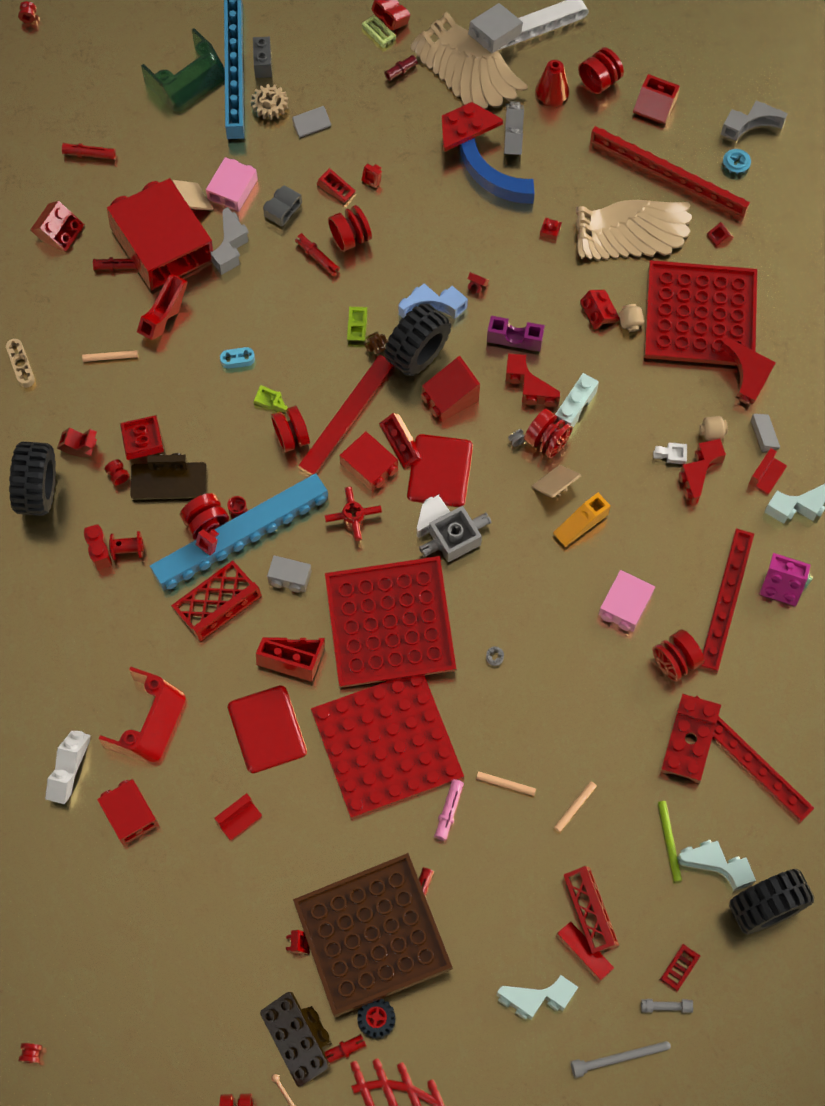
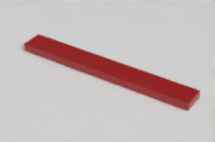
(346, 416)
(726, 600)
(761, 771)

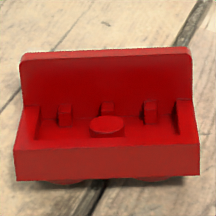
(599, 308)

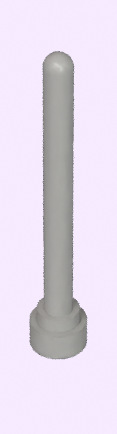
(579, 1067)

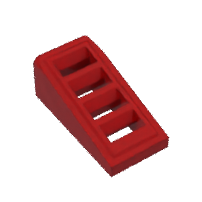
(323, 184)
(691, 964)

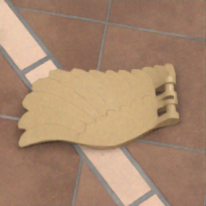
(467, 65)
(632, 229)

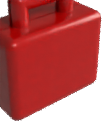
(441, 470)
(267, 729)

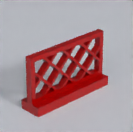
(222, 613)

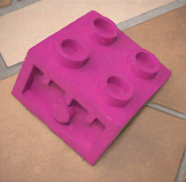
(785, 579)

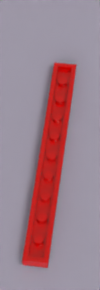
(669, 171)

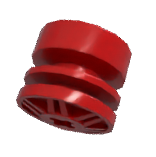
(601, 70)
(349, 228)
(548, 433)
(678, 655)

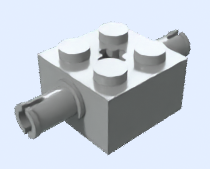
(455, 534)

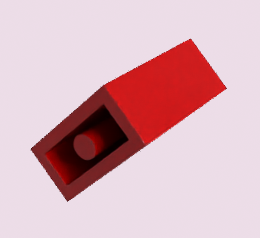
(369, 461)
(127, 811)

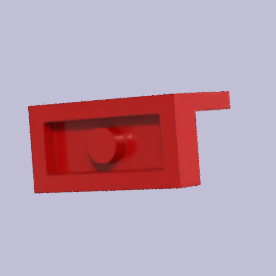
(768, 473)
(238, 817)

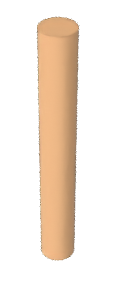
(110, 356)
(506, 783)
(575, 806)

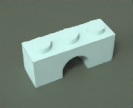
(579, 396)

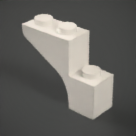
(67, 763)

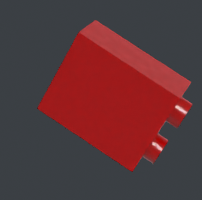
(159, 232)

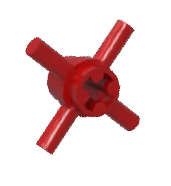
(353, 507)

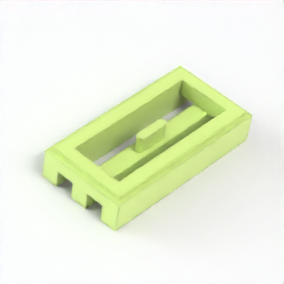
(376, 33)

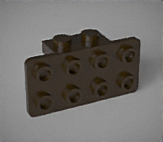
(168, 478)
(297, 1037)

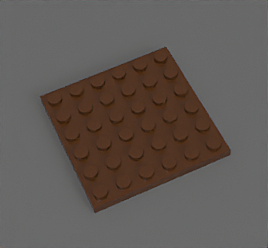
(372, 935)

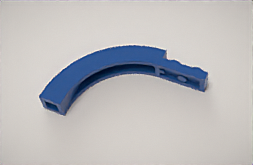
(493, 181)

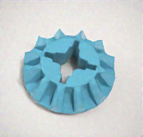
(733, 155)

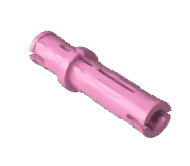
(446, 818)

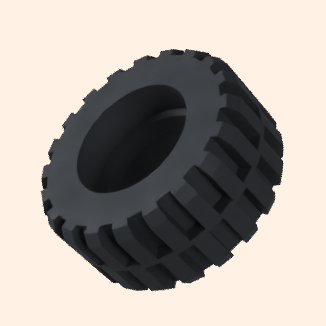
(417, 339)
(32, 478)
(771, 901)

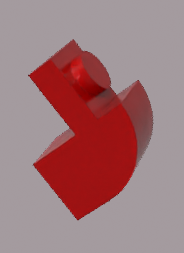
(77, 443)

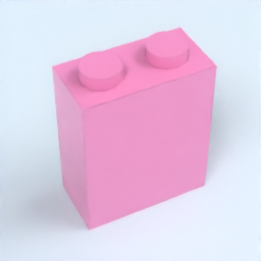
(231, 184)
(626, 601)

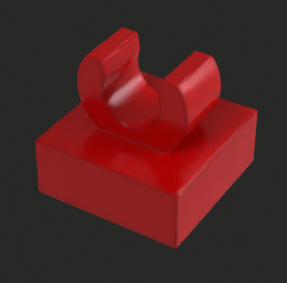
(372, 175)
(550, 228)
(478, 280)
(207, 541)
(298, 942)

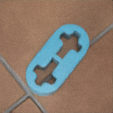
(237, 357)

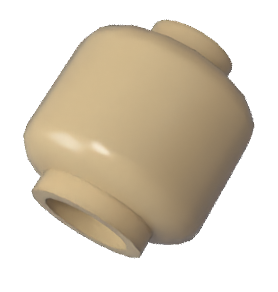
(631, 317)
(713, 428)

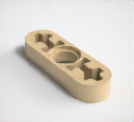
(25, 368)

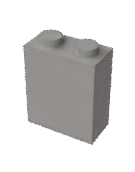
(495, 28)

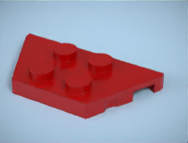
(466, 124)

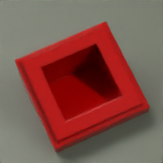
(720, 234)

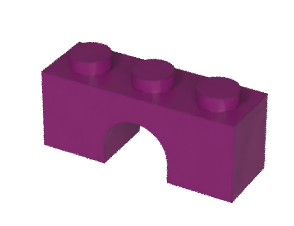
(504, 334)

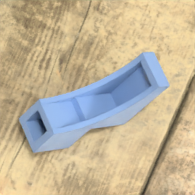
(449, 301)

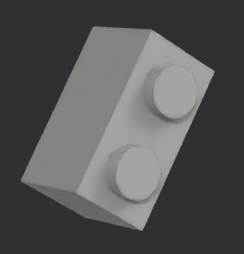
(289, 574)

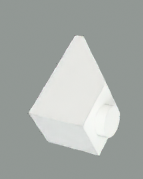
(430, 511)

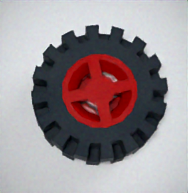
(377, 1011)

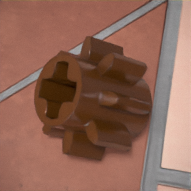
(376, 342)

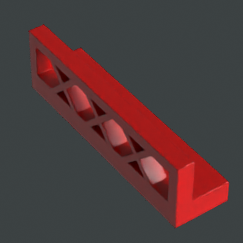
(598, 907)

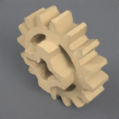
(269, 101)

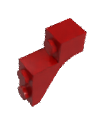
(166, 305)
(534, 389)
(694, 473)

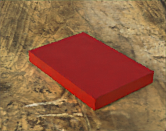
(141, 437)

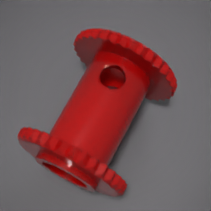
(126, 545)

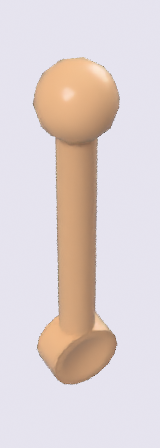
(275, 1078)

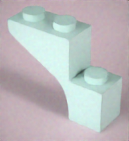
(808, 504)
(711, 858)
(528, 1001)

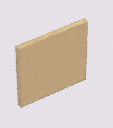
(193, 195)
(556, 481)

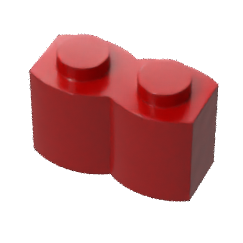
(391, 13)
(97, 547)

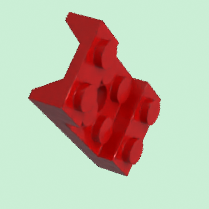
(696, 718)

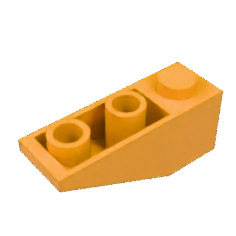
(582, 519)

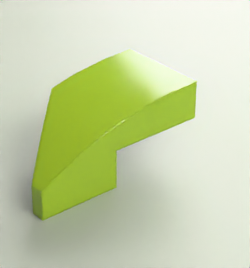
(270, 399)

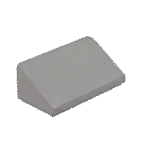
(311, 121)
(764, 432)

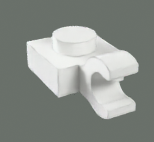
(673, 452)

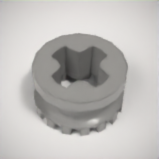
(517, 438)
(498, 661)

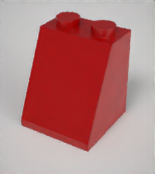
(451, 390)

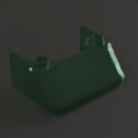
(192, 81)

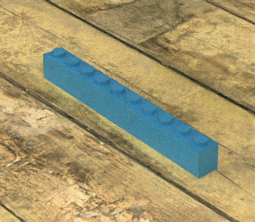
(234, 69)
(241, 531)

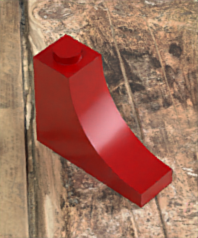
(753, 369)

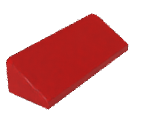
(400, 440)
(580, 948)

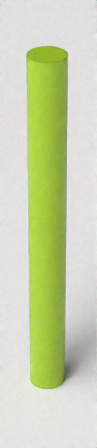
(670, 841)

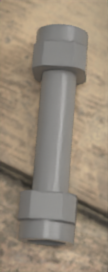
(684, 1006)

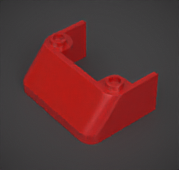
(153, 739)

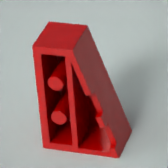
(291, 657)

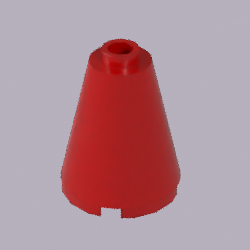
(553, 84)

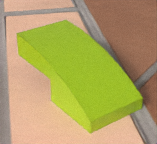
(357, 324)

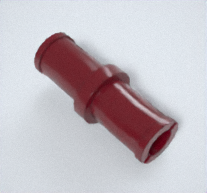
(400, 68)

